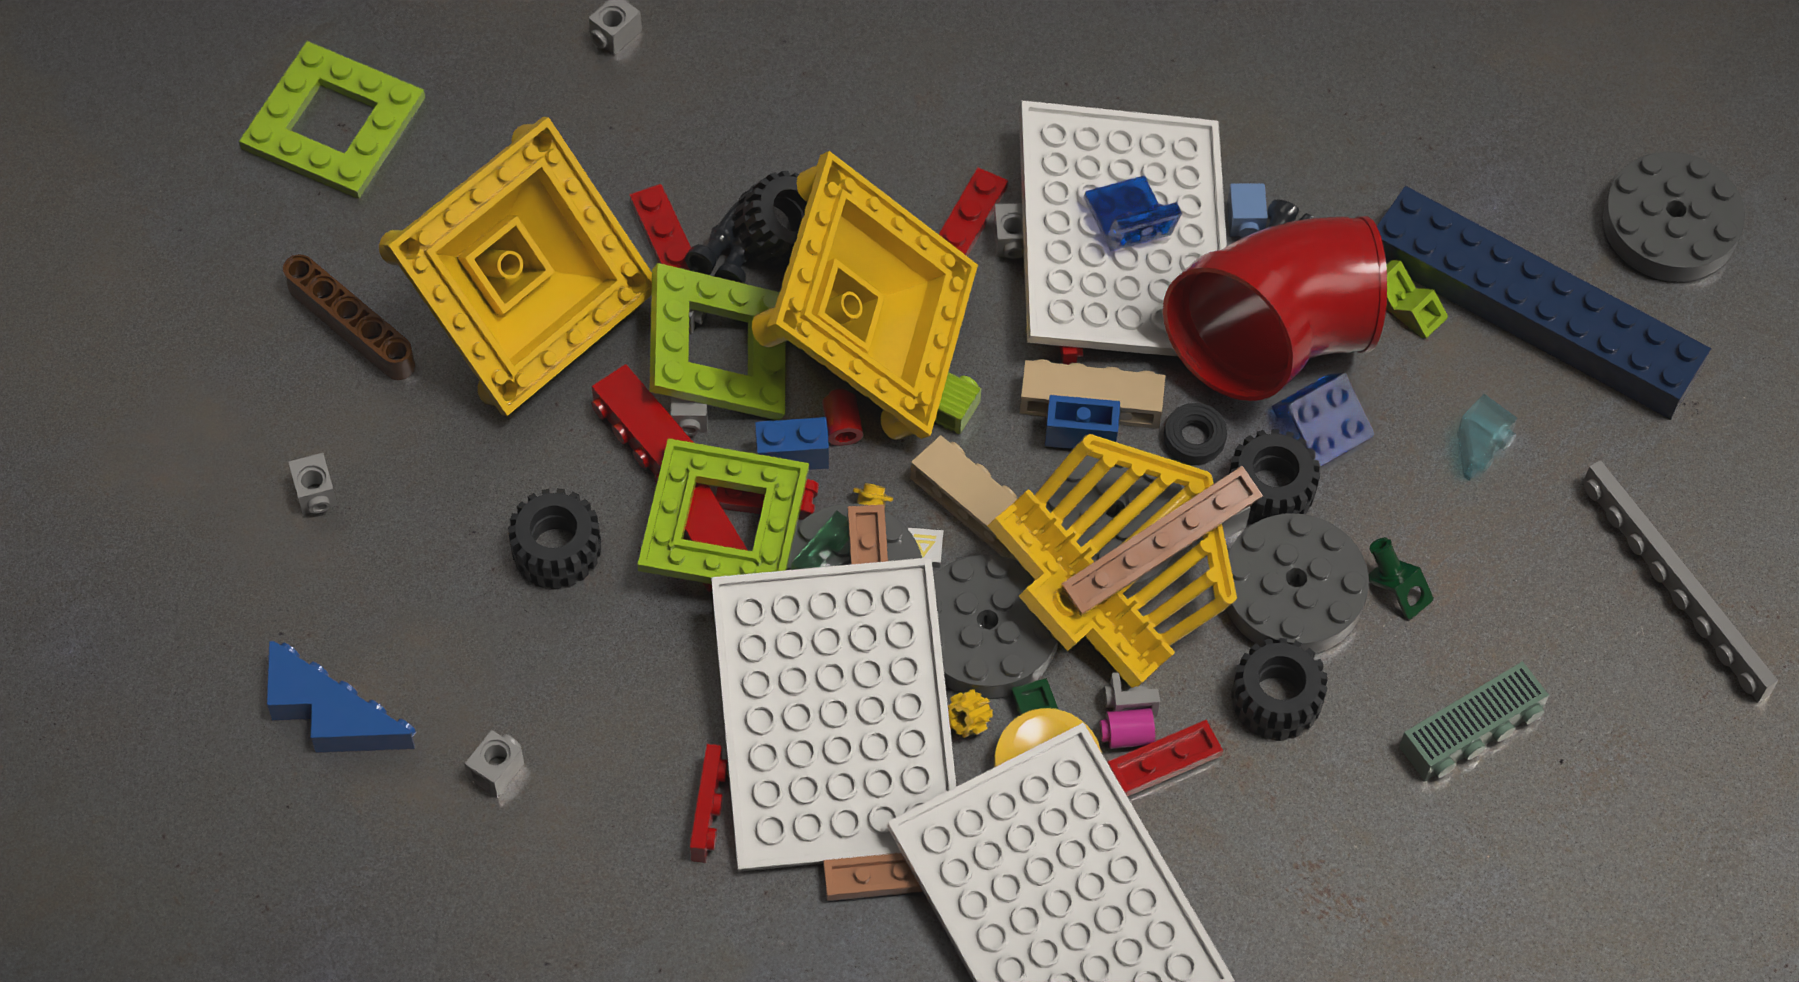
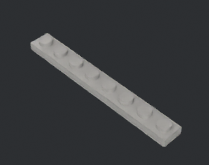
(1684, 587)

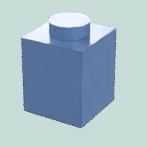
(1246, 209)

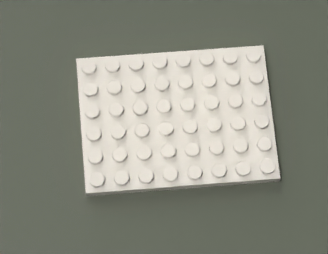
(1072, 280)
(830, 707)
(1053, 875)

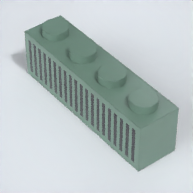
(1474, 721)

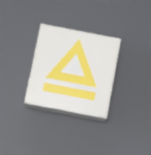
(929, 543)

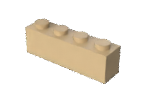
(1138, 392)
(963, 489)

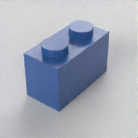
(1076, 417)
(795, 440)

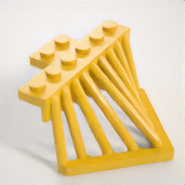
(1055, 556)

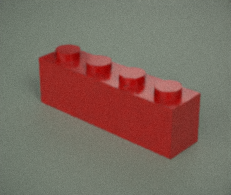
(636, 417)
(710, 523)

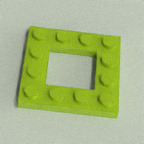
(348, 172)
(670, 372)
(690, 463)

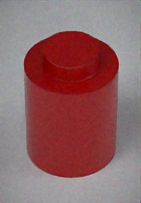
(842, 417)

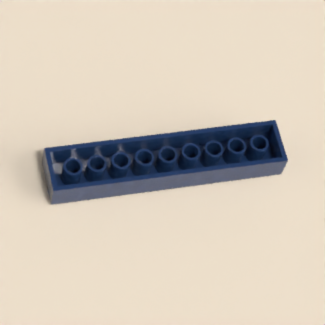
(1541, 303)

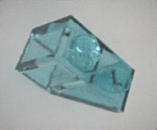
(1482, 433)

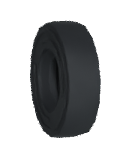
(1199, 414)

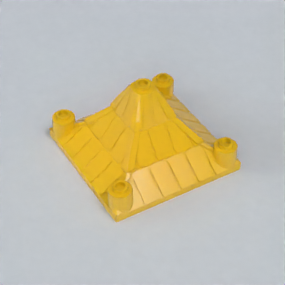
(522, 265)
(871, 296)

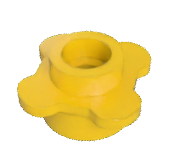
(872, 495)

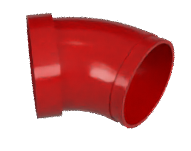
(1275, 300)

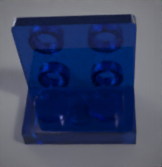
(1130, 213)
(1327, 416)

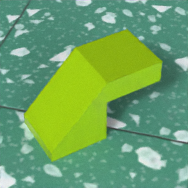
(1413, 306)

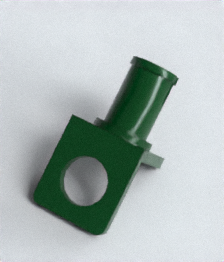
(1398, 577)

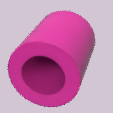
(1128, 728)

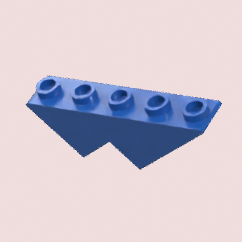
(337, 714)

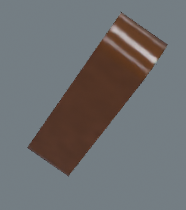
(352, 330)

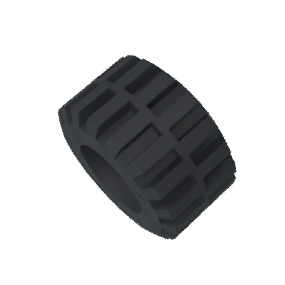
(759, 224)
(1284, 455)
(548, 513)
(1282, 662)

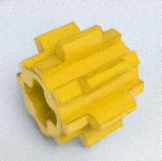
(969, 713)

